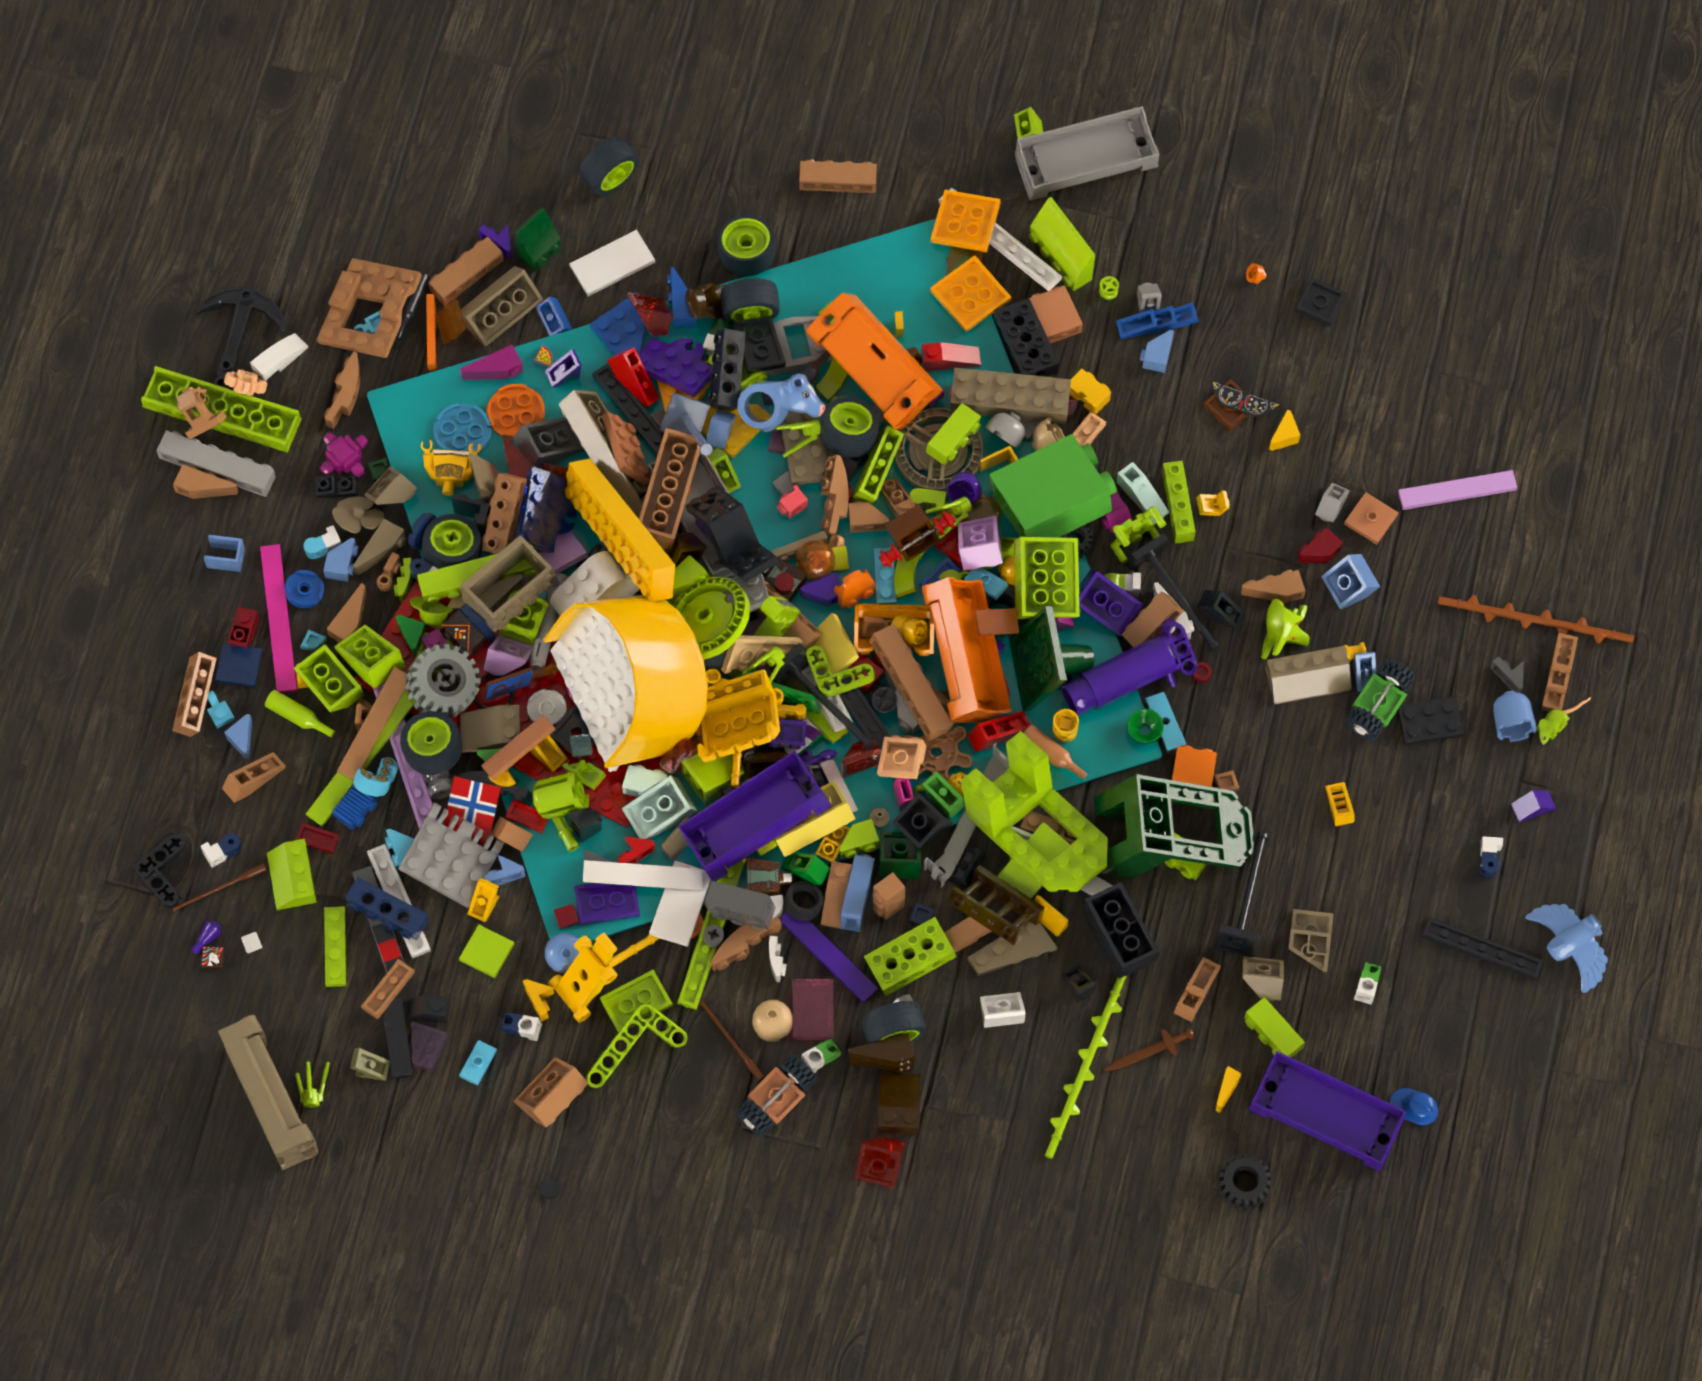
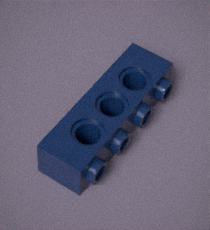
(362, 890)

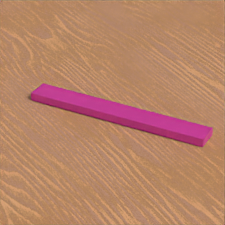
(278, 619)

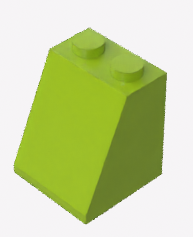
(709, 777)

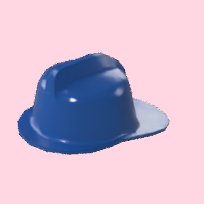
(1419, 1106)

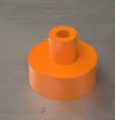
(1255, 273)

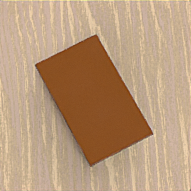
(997, 621)

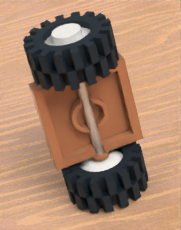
(776, 1095)

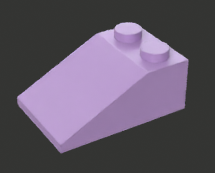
(979, 543)

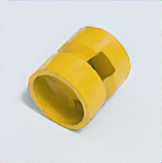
(912, 629)
(1065, 725)

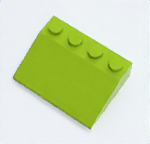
(1062, 245)
(1046, 576)

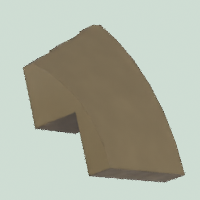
(1311, 936)

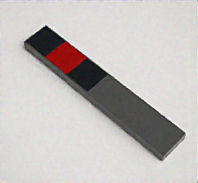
(384, 938)

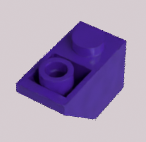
(821, 590)

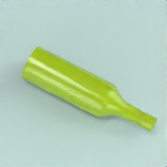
(295, 712)

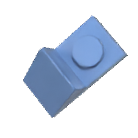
(510, 872)

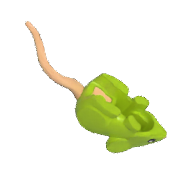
(1555, 722)

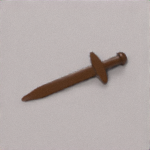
(1167, 1043)

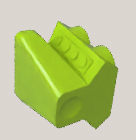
(527, 623)

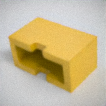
(1090, 391)

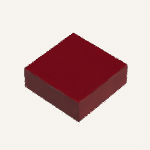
(566, 916)

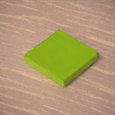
(486, 951)

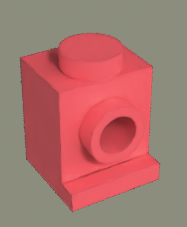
(792, 503)

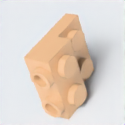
(901, 757)

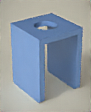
(225, 563)

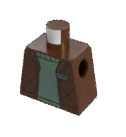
(765, 877)

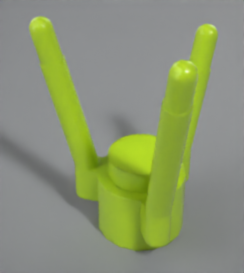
(809, 428)
(958, 507)
(772, 657)
(311, 1097)

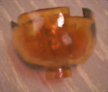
(816, 559)

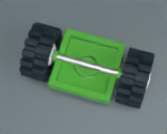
(1380, 699)

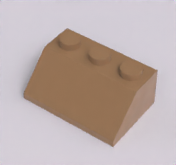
(551, 1092)

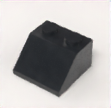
(922, 821)

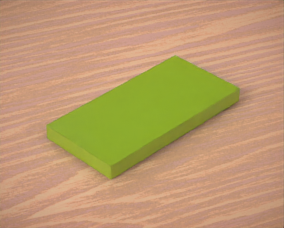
(1047, 844)

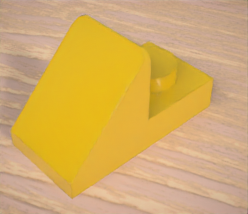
(483, 900)
(536, 993)

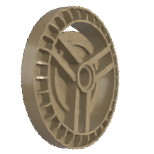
(923, 461)

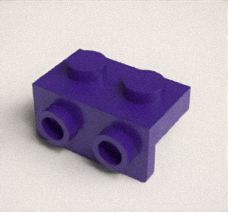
(791, 733)

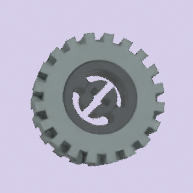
(431, 694)

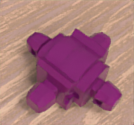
(343, 454)

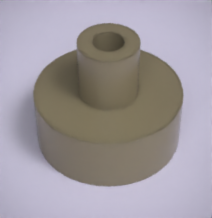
(880, 818)

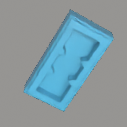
(992, 584)
(478, 1062)

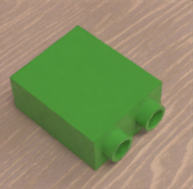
(1053, 490)

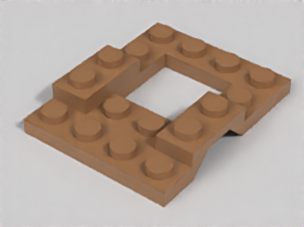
(372, 283)

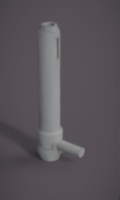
(541, 649)

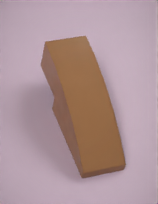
(965, 933)
(1197, 989)

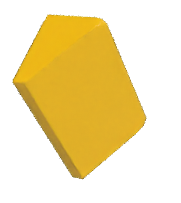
(1051, 918)

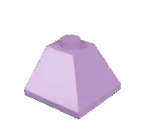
(506, 655)

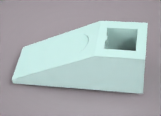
(1140, 489)

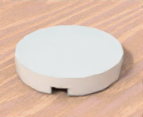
(547, 703)

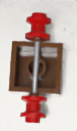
(913, 534)

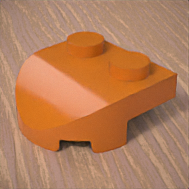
(854, 588)

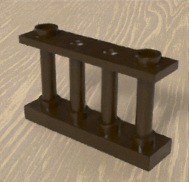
(1004, 893)

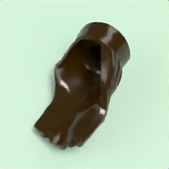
(704, 301)

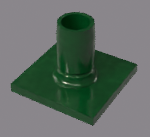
(1044, 662)

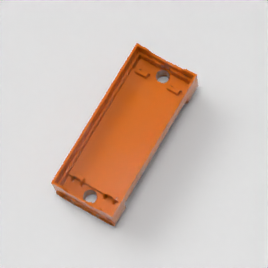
(874, 359)
(968, 659)

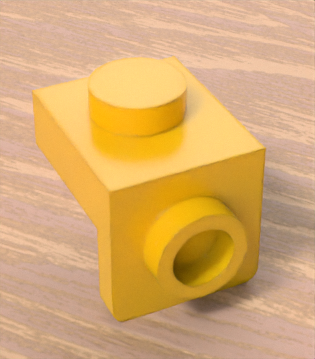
(1213, 504)

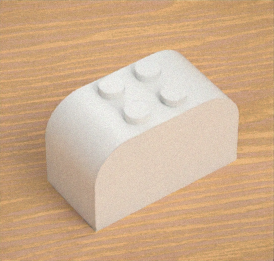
(594, 580)

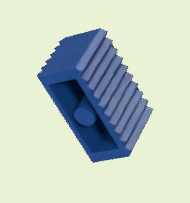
(354, 808)

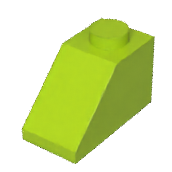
(1027, 123)
(724, 469)

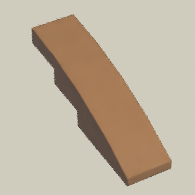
(1559, 672)

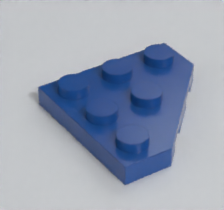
(620, 328)

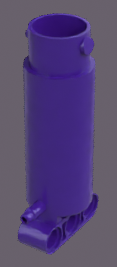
(1132, 670)

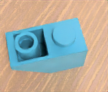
(399, 843)

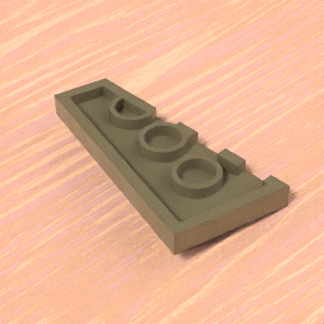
(1030, 943)

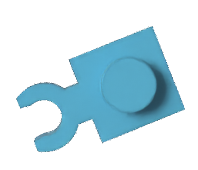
(371, 324)

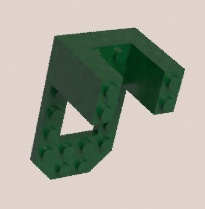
(1149, 825)

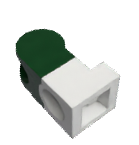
(718, 324)

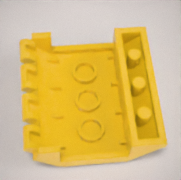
(739, 716)

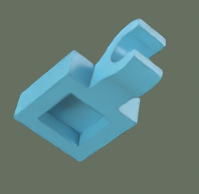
(219, 712)

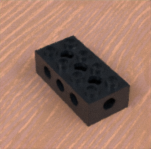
(1025, 340)

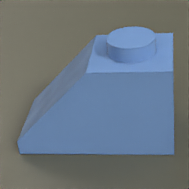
(1157, 352)

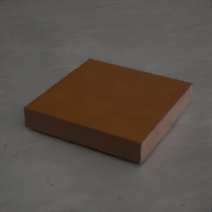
(1227, 416)

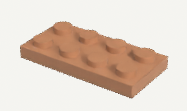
(626, 448)

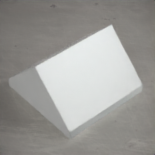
(1002, 1009)

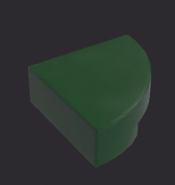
(377, 468)

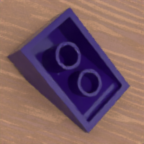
(1107, 602)

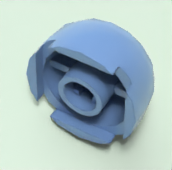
(561, 952)

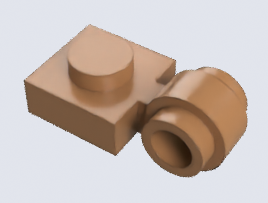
(391, 567)

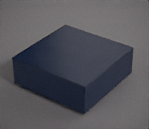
(921, 914)

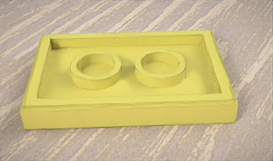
(836, 645)

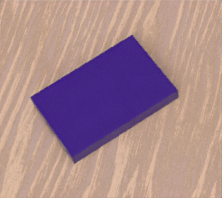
(605, 902)

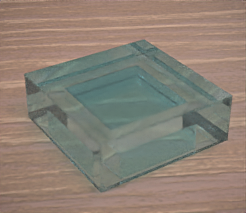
(581, 745)

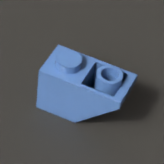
(340, 561)

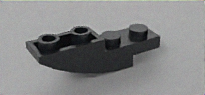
(519, 794)

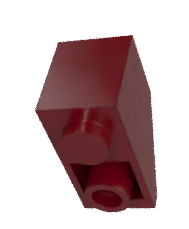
(1321, 548)
(243, 627)

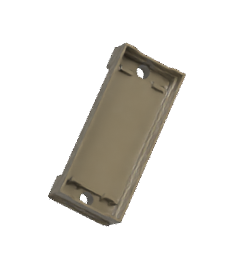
(247, 1051)

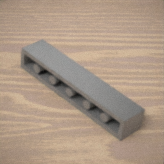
(224, 464)

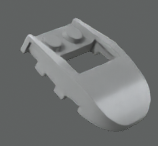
(795, 365)

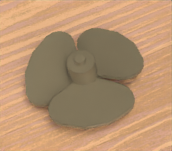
(352, 514)

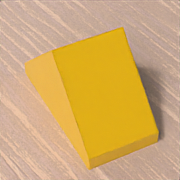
(1286, 434)

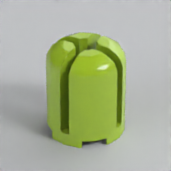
(560, 795)

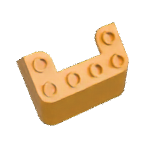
(890, 611)

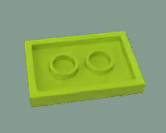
(625, 999)

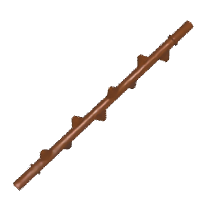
(1526, 619)

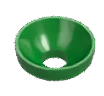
(1148, 718)

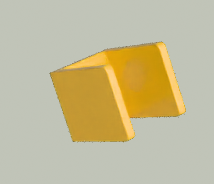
(996, 458)

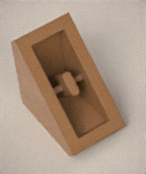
(511, 834)

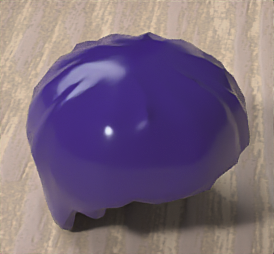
(969, 488)

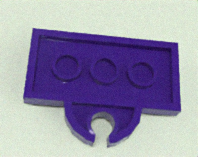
(676, 365)

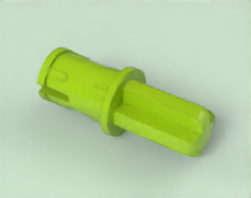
(565, 833)

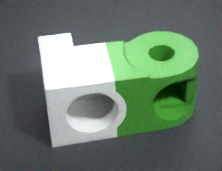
(1368, 983)
(821, 1055)

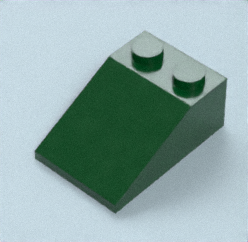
(537, 240)

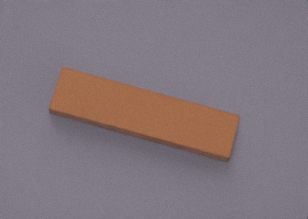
(518, 747)

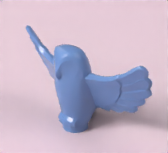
(1574, 939)

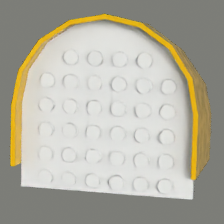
(631, 675)

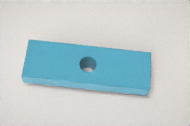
(1171, 733)

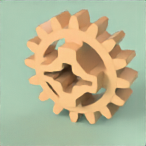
(245, 382)

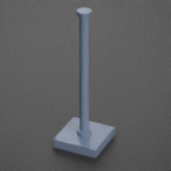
(687, 417)

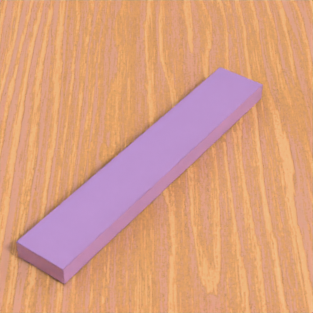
(1457, 490)

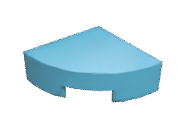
(312, 641)

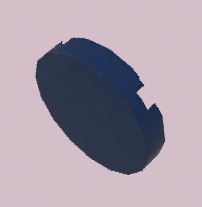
(419, 527)

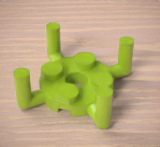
(1134, 529)

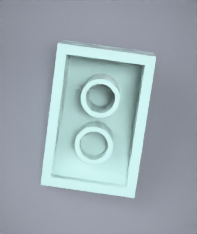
(659, 808)

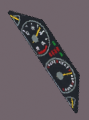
(1242, 401)

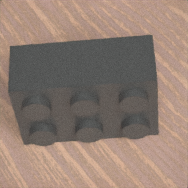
(740, 905)

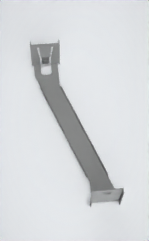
(996, 767)

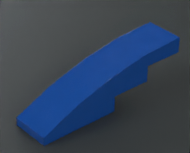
(1157, 321)

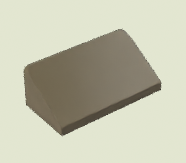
(674, 843)

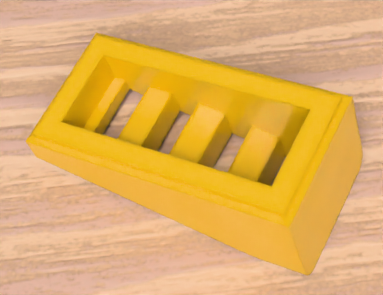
(1340, 816)
(1229, 1083)

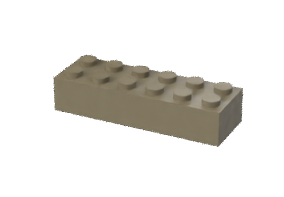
(999, 392)

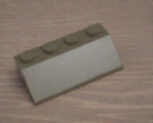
(500, 305)
(1309, 675)

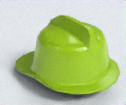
(431, 613)

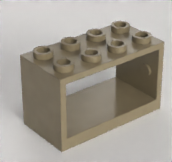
(494, 571)

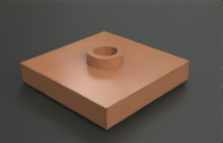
(1371, 518)

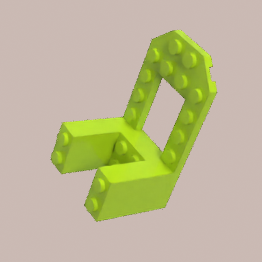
(1017, 792)

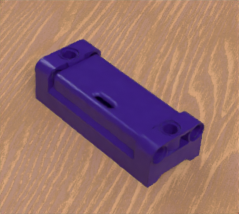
(753, 815)
(1328, 1110)

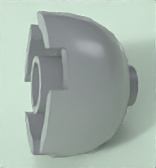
(1007, 428)

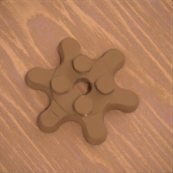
(950, 754)

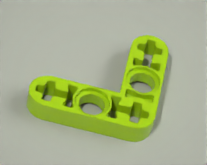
(830, 679)

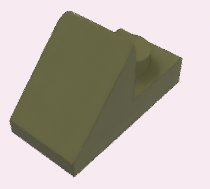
(369, 1065)

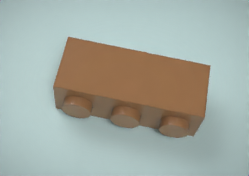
(1150, 619)
(888, 897)

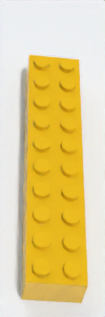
(620, 530)

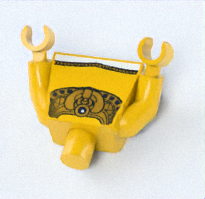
(448, 467)

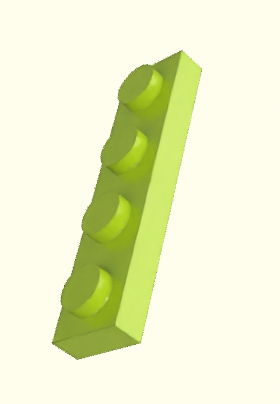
(335, 946)

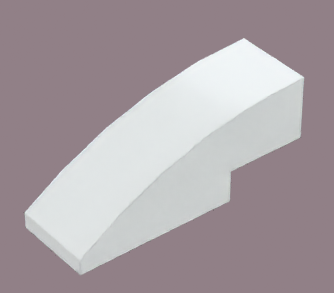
(278, 356)

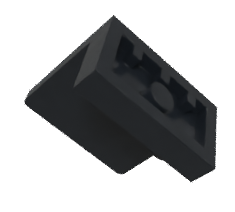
(476, 509)

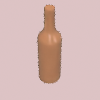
(1057, 754)

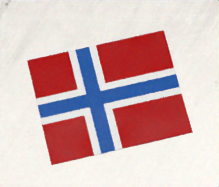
(474, 803)

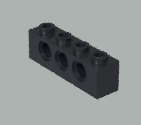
(733, 362)

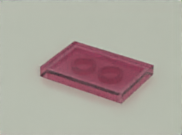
(813, 1009)

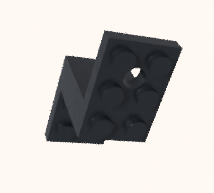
(731, 533)

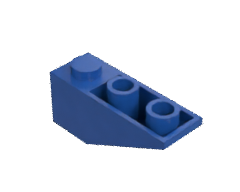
(677, 298)

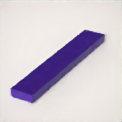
(830, 957)

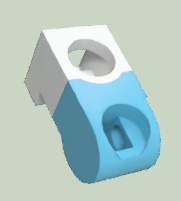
(321, 545)

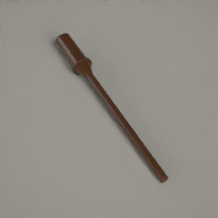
(244, 876)
(748, 1062)

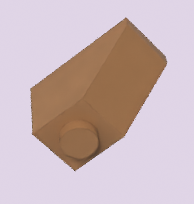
(865, 517)

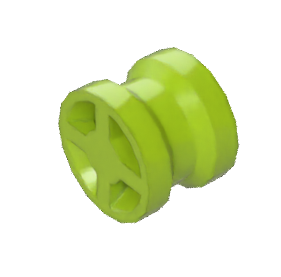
(1108, 283)

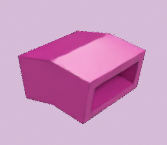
(903, 783)

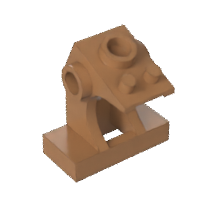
(196, 397)

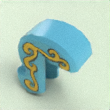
(377, 784)

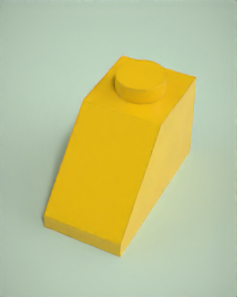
(549, 754)

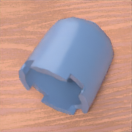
(1513, 716)

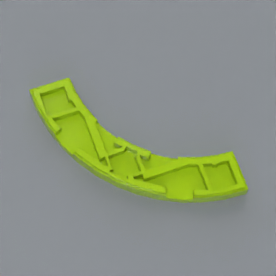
(834, 378)
(905, 571)

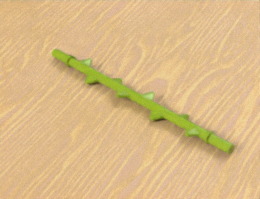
(1084, 1073)

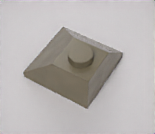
(391, 488)
(1264, 976)

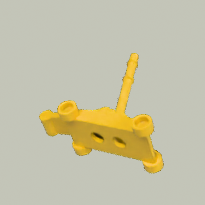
(784, 712)
(592, 971)

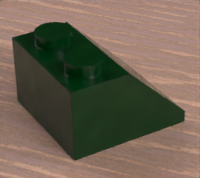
(898, 856)

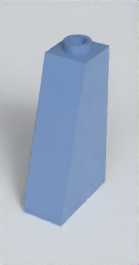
(857, 893)

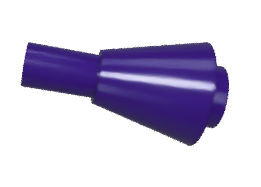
(208, 934)

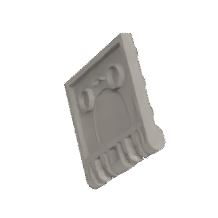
(448, 858)

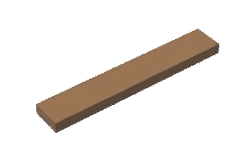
(374, 724)

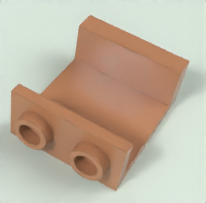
(1057, 314)

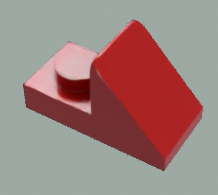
(639, 849)

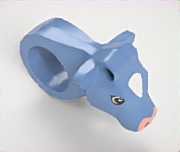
(788, 395)

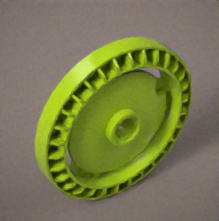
(710, 617)

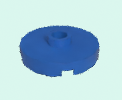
(304, 580)

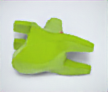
(1283, 628)

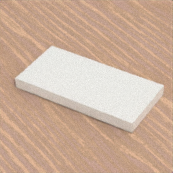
(612, 263)
(679, 911)

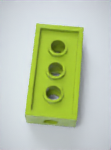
(910, 943)

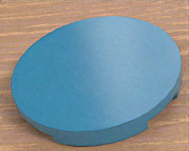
(460, 426)

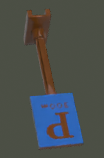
(516, 681)

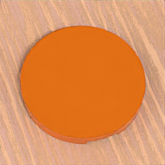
(514, 407)

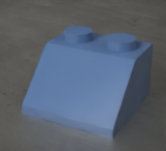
(1350, 580)

